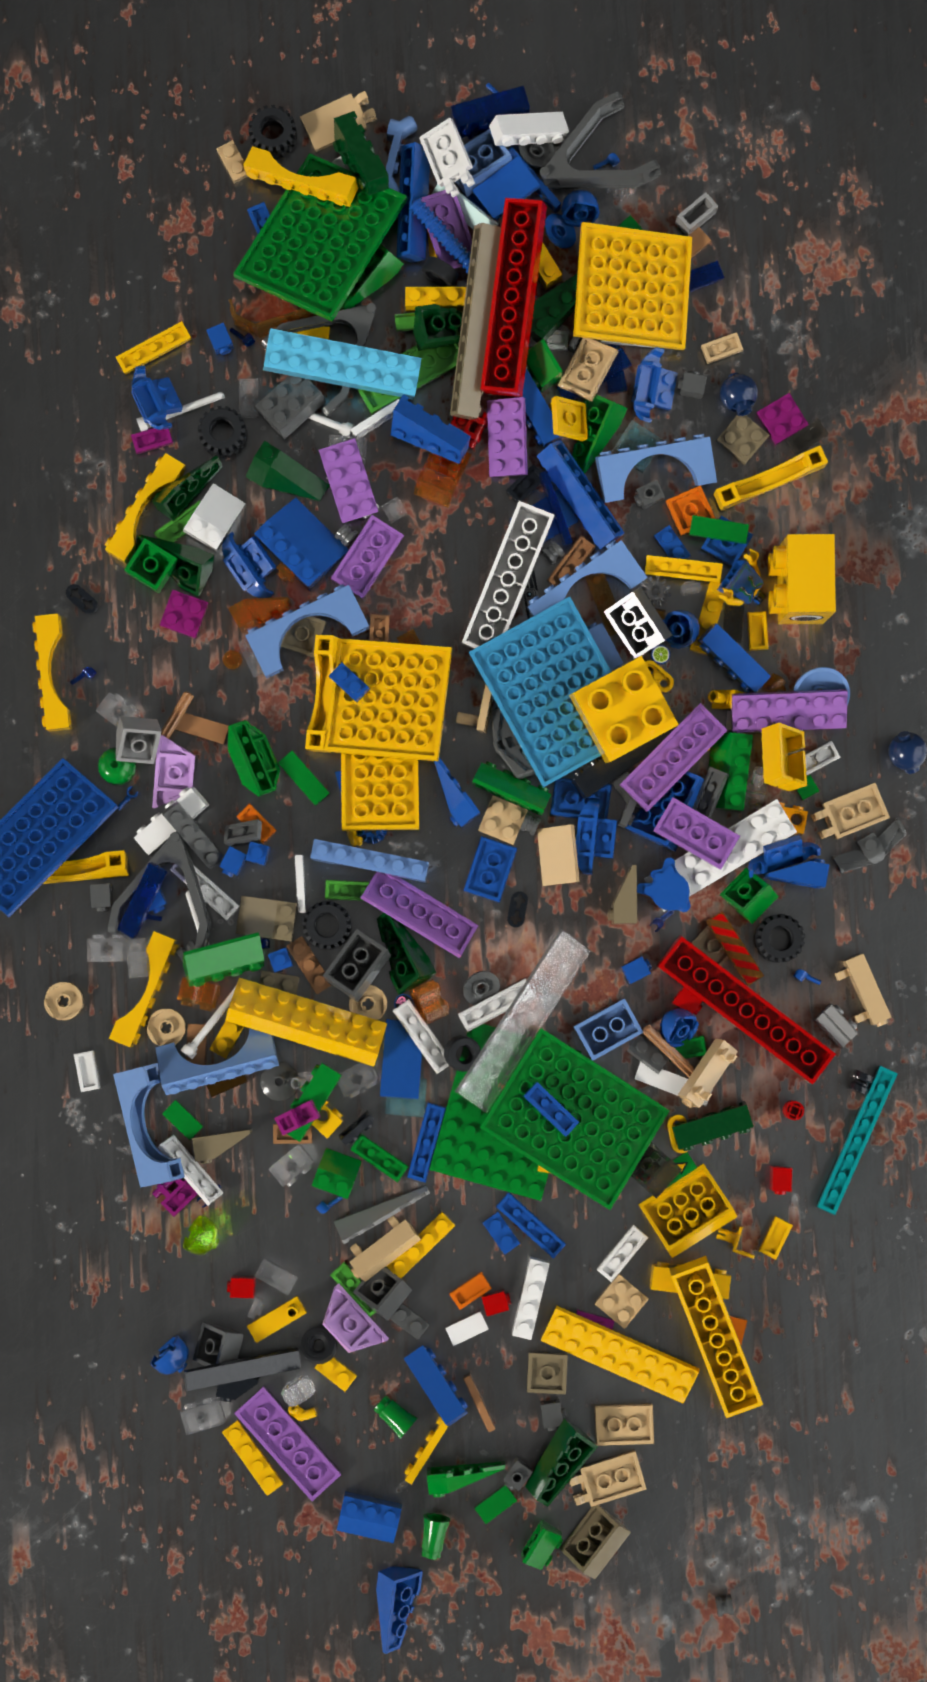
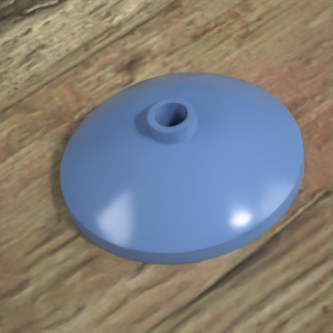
(822, 678)

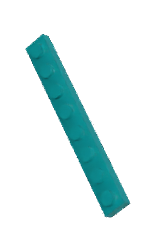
(857, 1140)

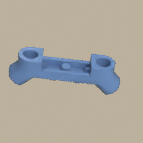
(397, 132)

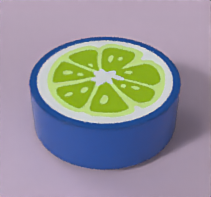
(660, 654)

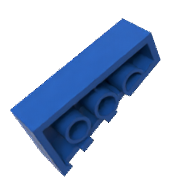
(428, 431)

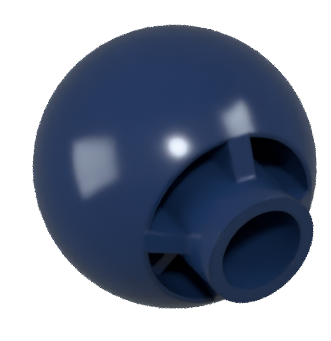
(739, 393)
(907, 751)

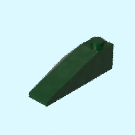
(436, 326)
(280, 472)
(181, 492)
(191, 567)
(408, 960)

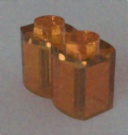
(204, 995)
(429, 1001)

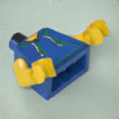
(743, 582)

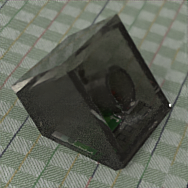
(655, 1170)

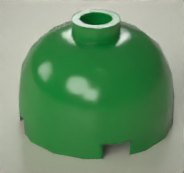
(115, 771)

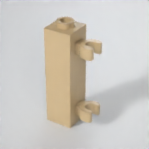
(866, 989)
(707, 1073)
(383, 1251)

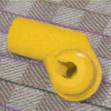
(354, 839)
(300, 1414)

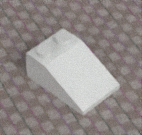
(214, 517)

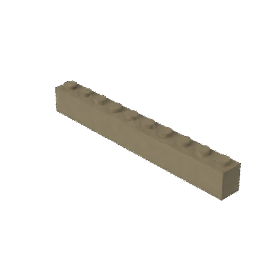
(475, 322)

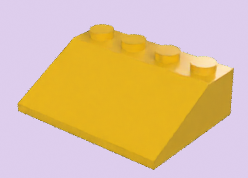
(688, 1211)

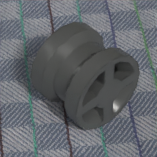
(346, 534)
(553, 552)
(530, 824)
(724, 1605)

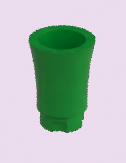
(395, 1416)
(434, 1535)

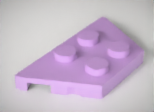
(172, 771)
(350, 1323)

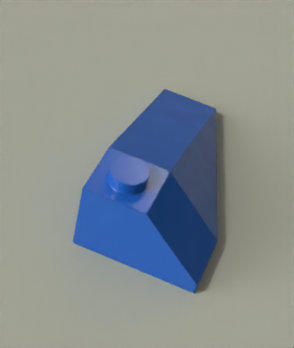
(458, 802)
(395, 1596)

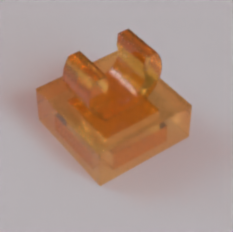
(774, 683)

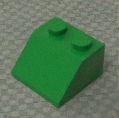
(543, 366)
(151, 566)
(749, 895)
(336, 1173)
(541, 1545)

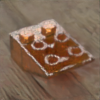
(440, 479)
(255, 611)

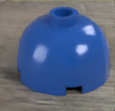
(579, 207)
(683, 627)
(677, 1026)
(171, 1357)

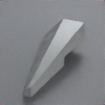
(363, 1220)

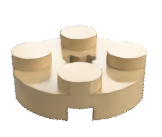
(375, 995)
(53, 998)
(155, 1027)

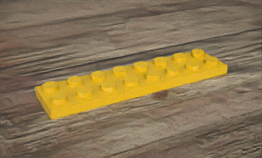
(620, 1354)

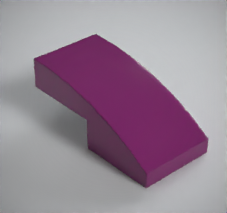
(297, 1117)

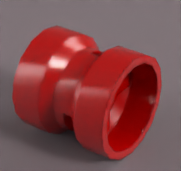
(793, 1110)

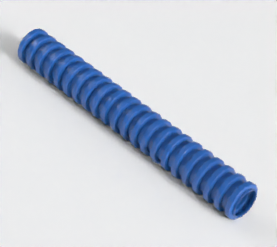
(441, 232)

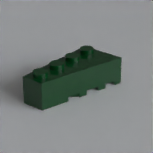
(359, 154)
(553, 309)
(713, 1126)
(560, 1462)

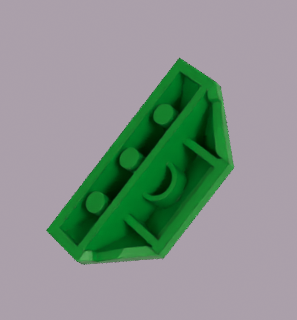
(253, 758)

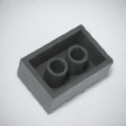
(290, 404)
(638, 623)
(357, 965)

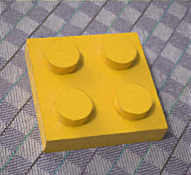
(569, 418)

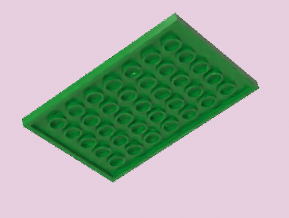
(316, 249)
(611, 1114)
(474, 1154)

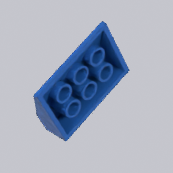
(301, 543)
(644, 822)

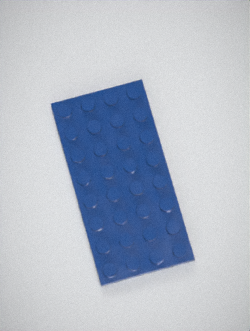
(47, 831)

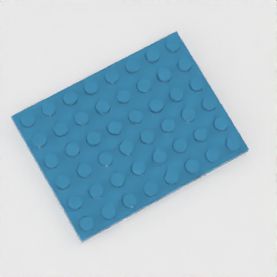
(531, 680)

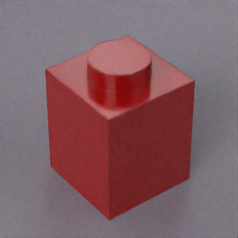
(688, 1001)
(780, 1179)
(242, 1286)
(496, 1302)

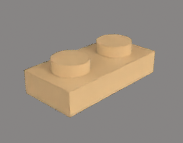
(232, 161)
(722, 348)

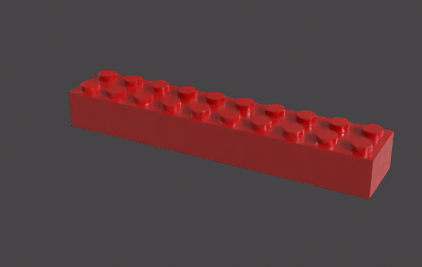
(513, 297)
(746, 1009)

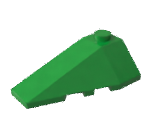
(378, 272)
(602, 422)
(449, 1478)

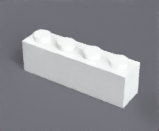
(529, 128)
(159, 830)
(530, 1298)

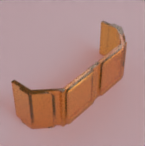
(262, 328)

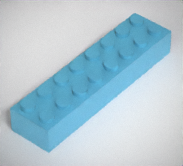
(341, 363)

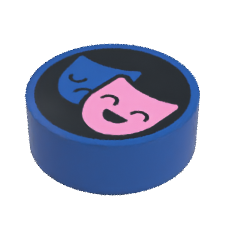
(401, 999)

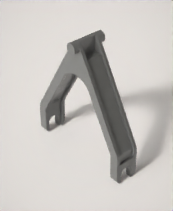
(559, 173)
(356, 318)
(177, 852)

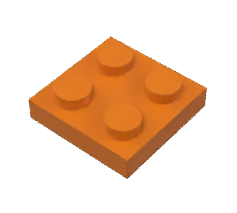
(686, 505)

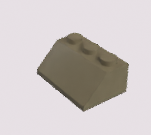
(595, 1541)

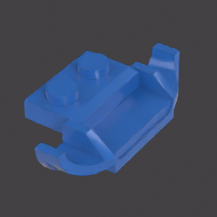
(653, 386)
(154, 398)
(248, 565)
(594, 836)
(782, 854)

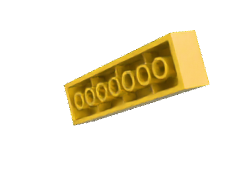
(306, 1021)
(716, 1336)

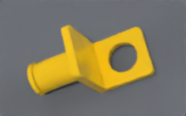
(722, 698)
(733, 1238)

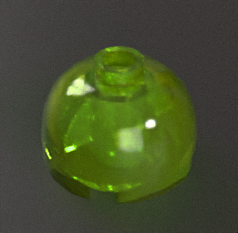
(202, 1236)

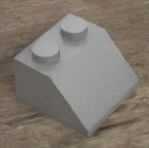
(137, 739)

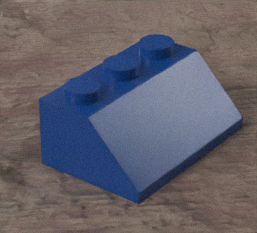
(369, 1517)

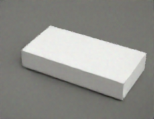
(87, 1071)
(466, 1328)

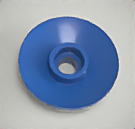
(559, 232)

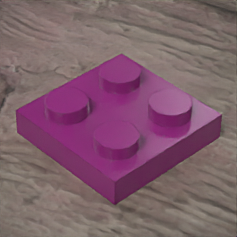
(782, 419)
(184, 614)

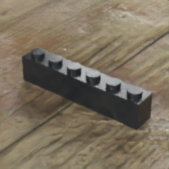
(603, 773)

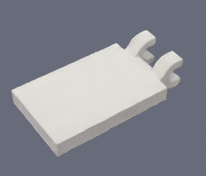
(447, 156)

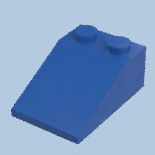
(808, 874)

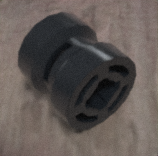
(859, 1086)

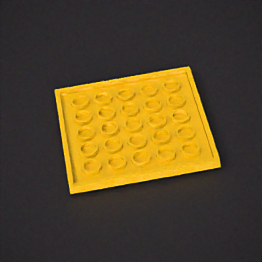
(632, 286)
(404, 704)

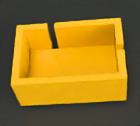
(779, 768)

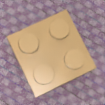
(502, 820)
(621, 1301)

